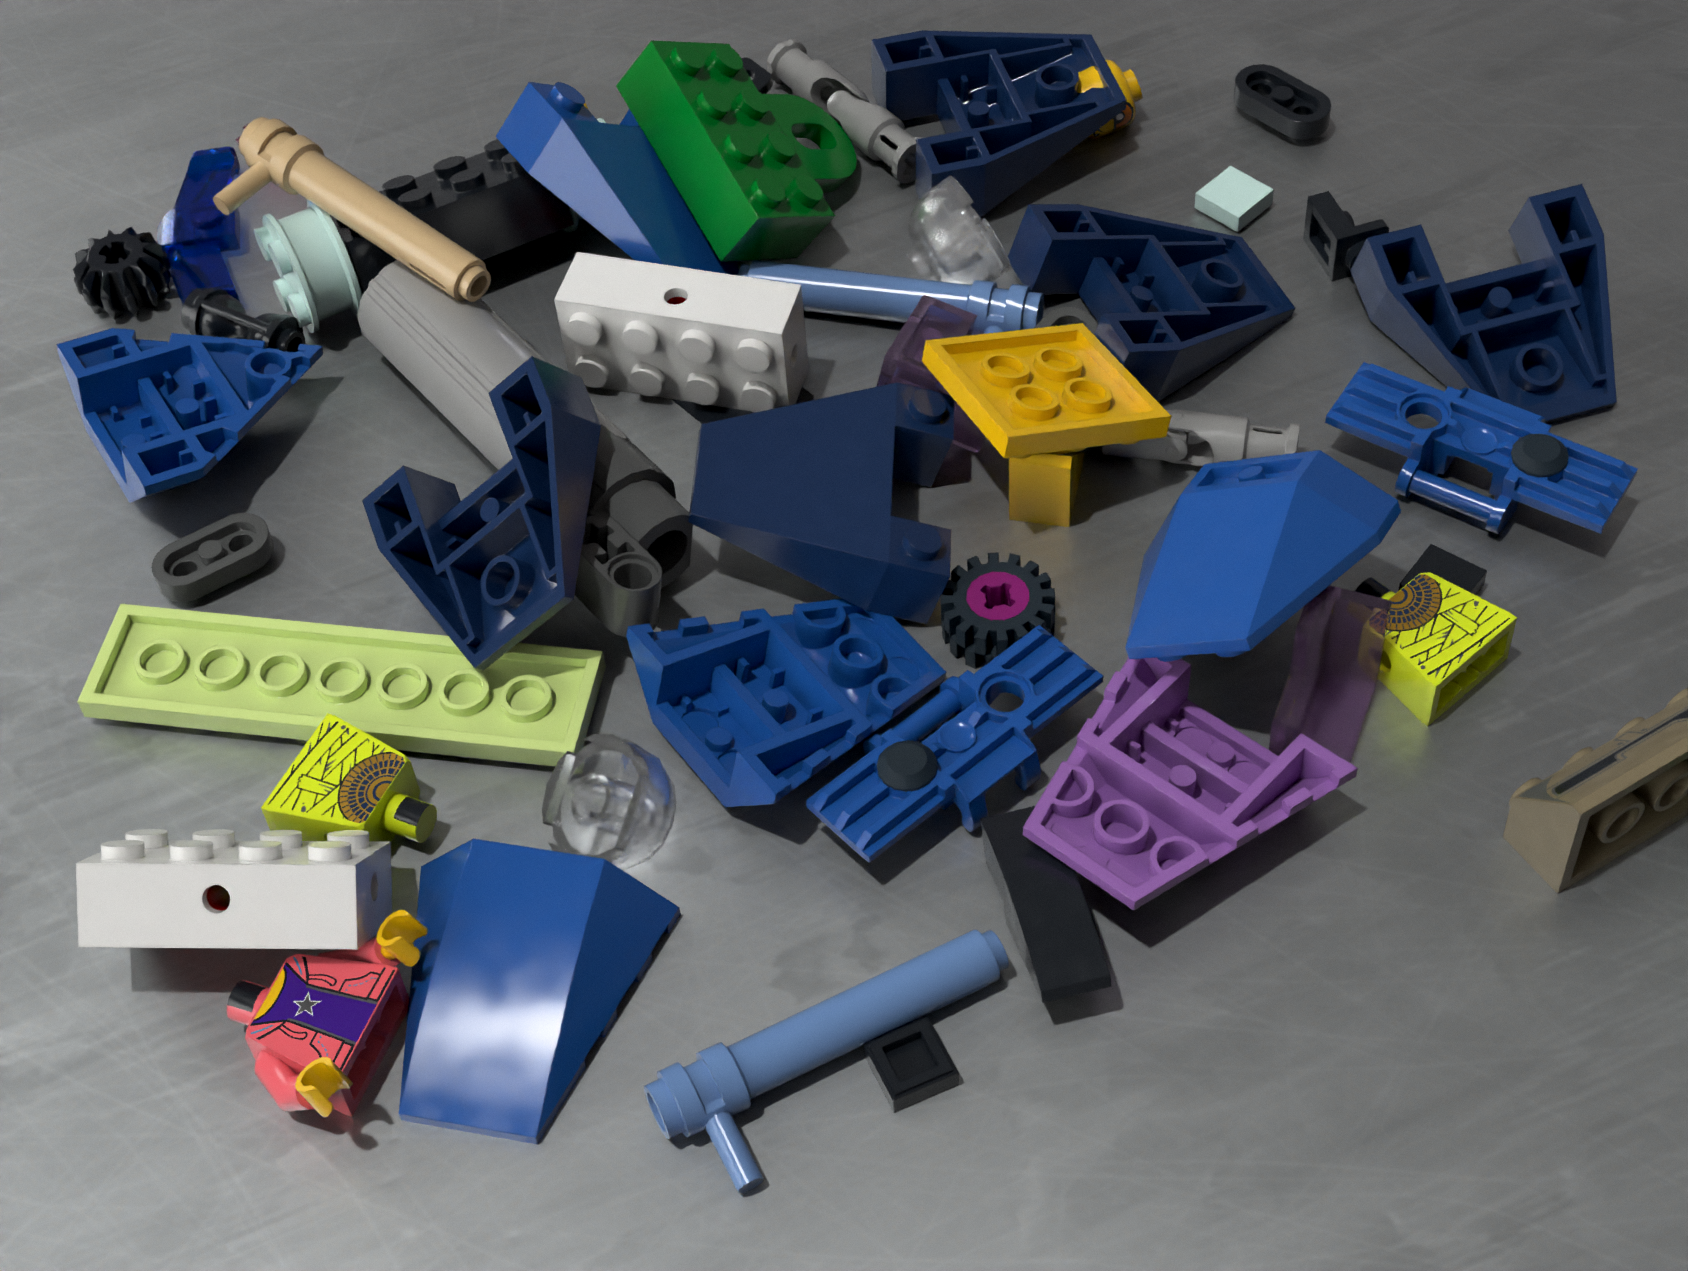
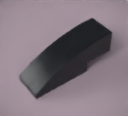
(1044, 910)

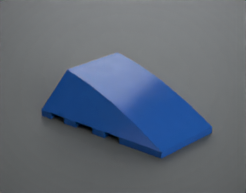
(778, 695)
(518, 982)

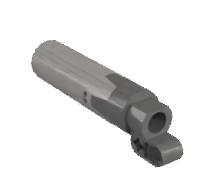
(462, 350)

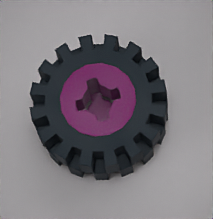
(994, 606)

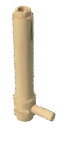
(300, 167)

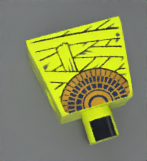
(1439, 642)
(349, 784)

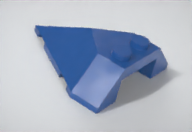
(173, 406)

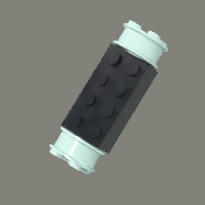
(474, 201)

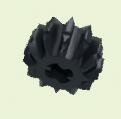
(122, 272)

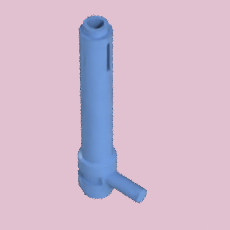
(896, 297)
(730, 1076)

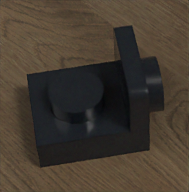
(1334, 236)

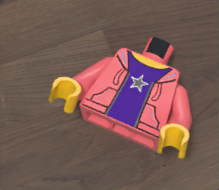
(328, 1019)

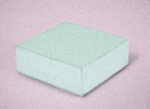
(1234, 198)

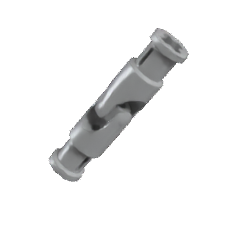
(868, 125)
(1225, 436)

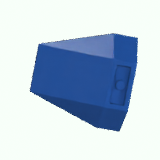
(1251, 551)

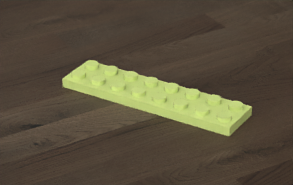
(389, 683)

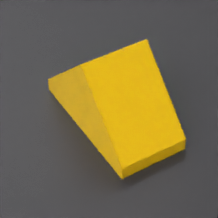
(1044, 487)

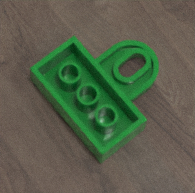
(737, 149)

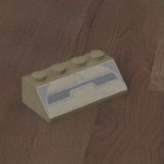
(1604, 799)

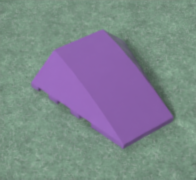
(1168, 786)

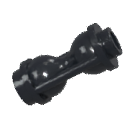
(221, 315)

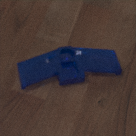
(197, 230)

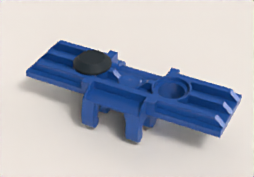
(1505, 439)
(909, 780)

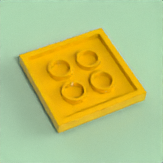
(1045, 390)

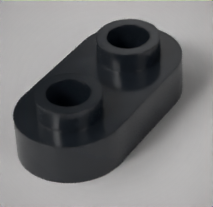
(1282, 101)

